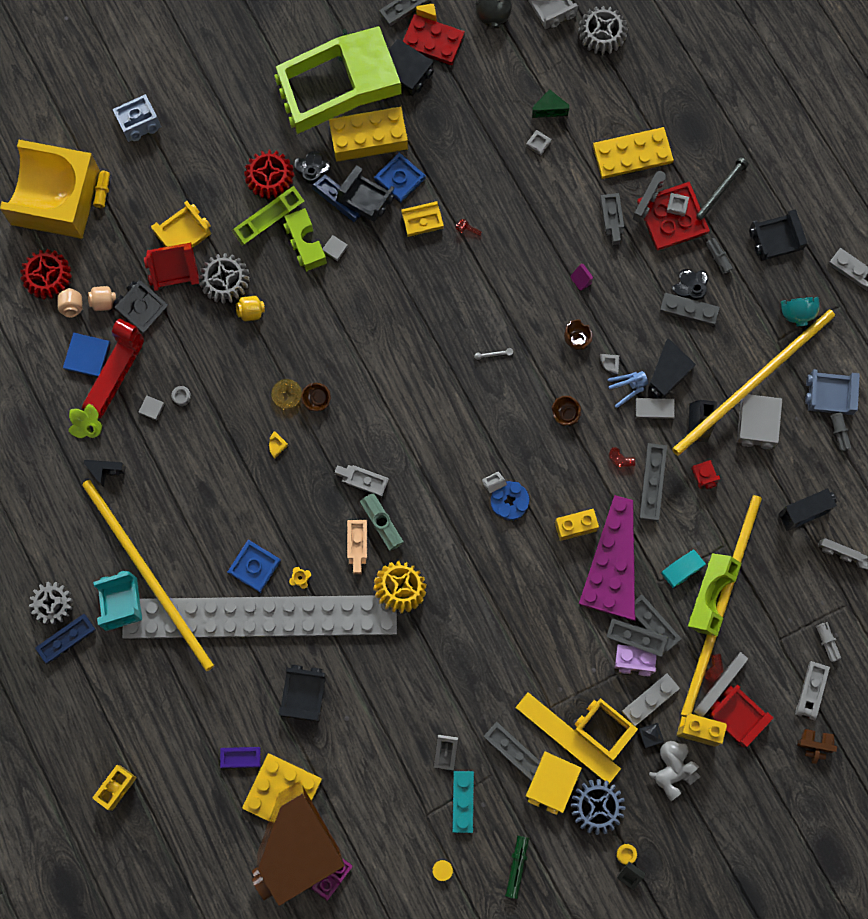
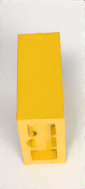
(623, 740)

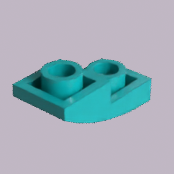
(683, 568)

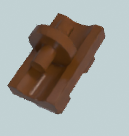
(826, 745)

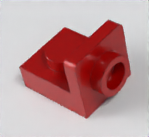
(705, 475)

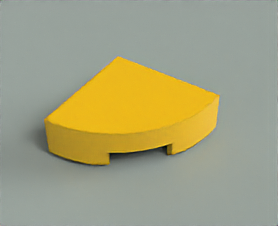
(276, 444)

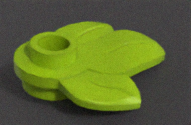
(83, 420)

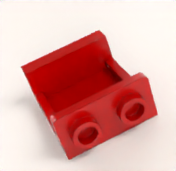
(171, 265)
(741, 715)

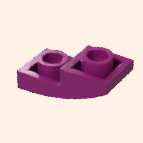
(327, 886)

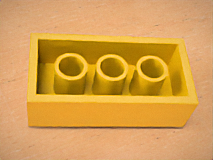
(368, 134)

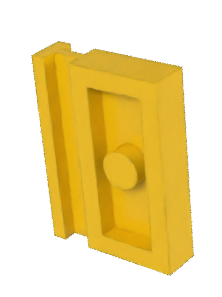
(422, 219)

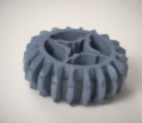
(608, 793)

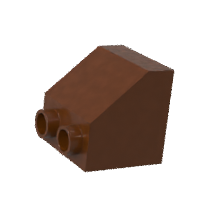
(294, 848)

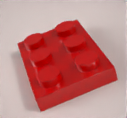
(434, 39)

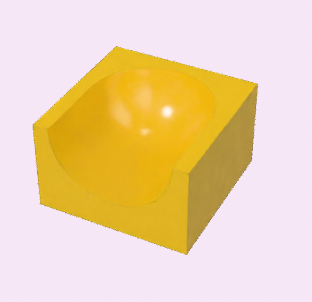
(52, 189)

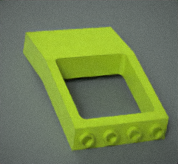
(366, 64)

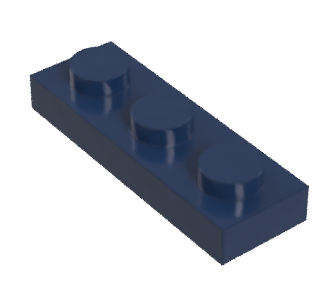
(328, 190)
(65, 639)

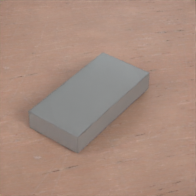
(654, 408)

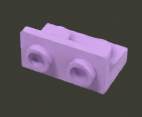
(634, 659)

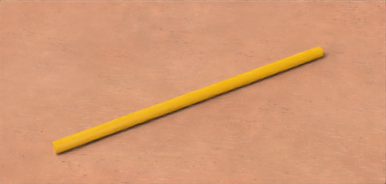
(753, 382)
(148, 576)
(721, 607)

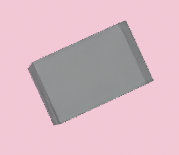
(445, 752)

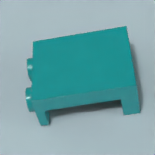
(118, 600)

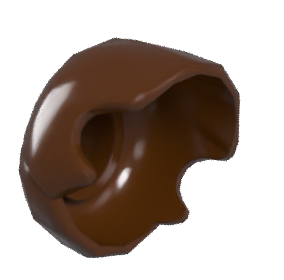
(578, 335)
(316, 396)
(566, 410)

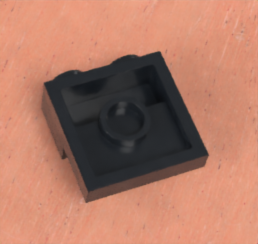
(139, 305)

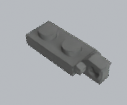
(612, 216)

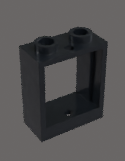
(808, 509)

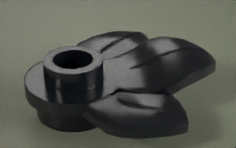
(312, 166)
(690, 282)

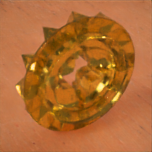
(281, 387)

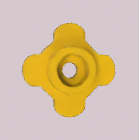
(299, 572)

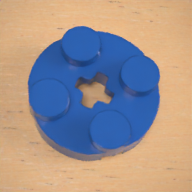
(519, 506)

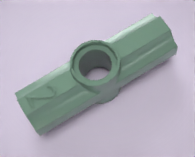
(375, 511)

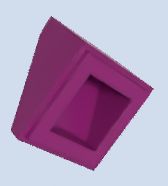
(581, 277)

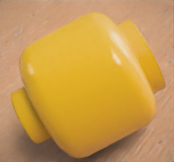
(250, 308)

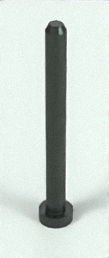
(741, 164)

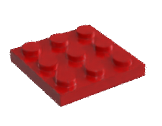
(671, 229)

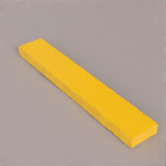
(568, 738)

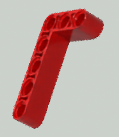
(117, 366)

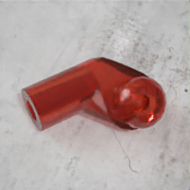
(619, 460)
(716, 670)

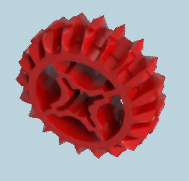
(255, 172)
(31, 275)

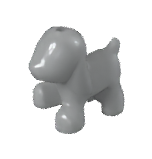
(674, 756)

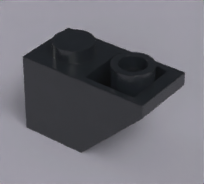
(698, 413)

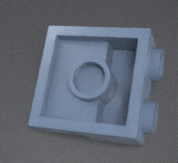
(137, 118)

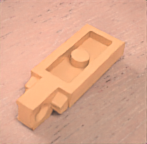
(357, 544)

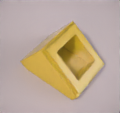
(426, 11)

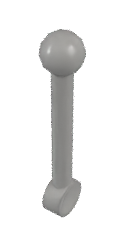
(508, 352)

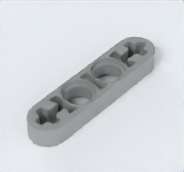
(721, 684)

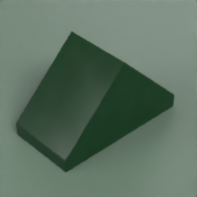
(550, 106)

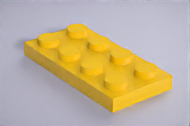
(632, 153)

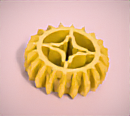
(388, 577)

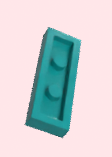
(463, 801)

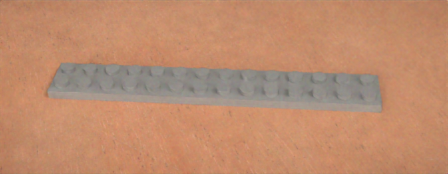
(266, 617)

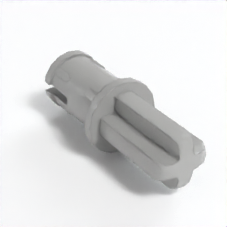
(828, 641)

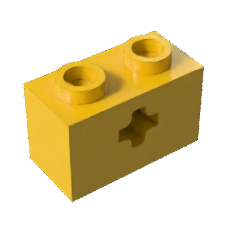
(576, 524)
(114, 787)

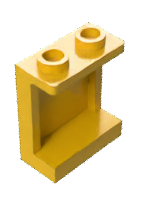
(183, 227)
(701, 730)
(553, 783)

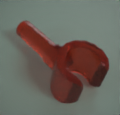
(463, 224)

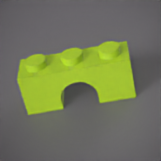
(310, 254)

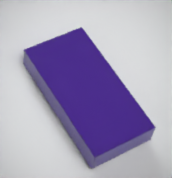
(240, 757)

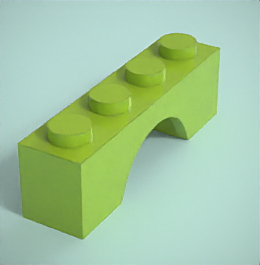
(267, 215)
(720, 572)

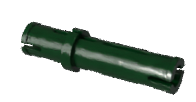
(519, 857)

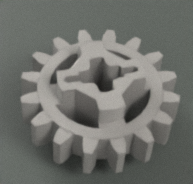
(43, 603)

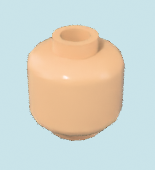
(101, 298)
(69, 303)

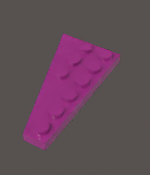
(612, 572)

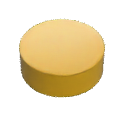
(626, 853)
(442, 870)

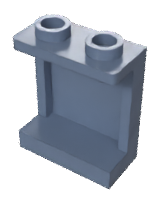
(832, 393)

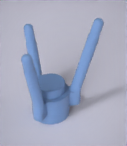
(636, 380)

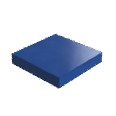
(401, 175)
(86, 355)
(254, 566)

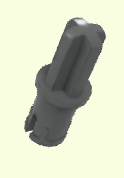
(719, 256)
(840, 431)

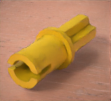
(101, 189)

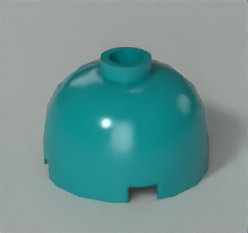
(800, 310)

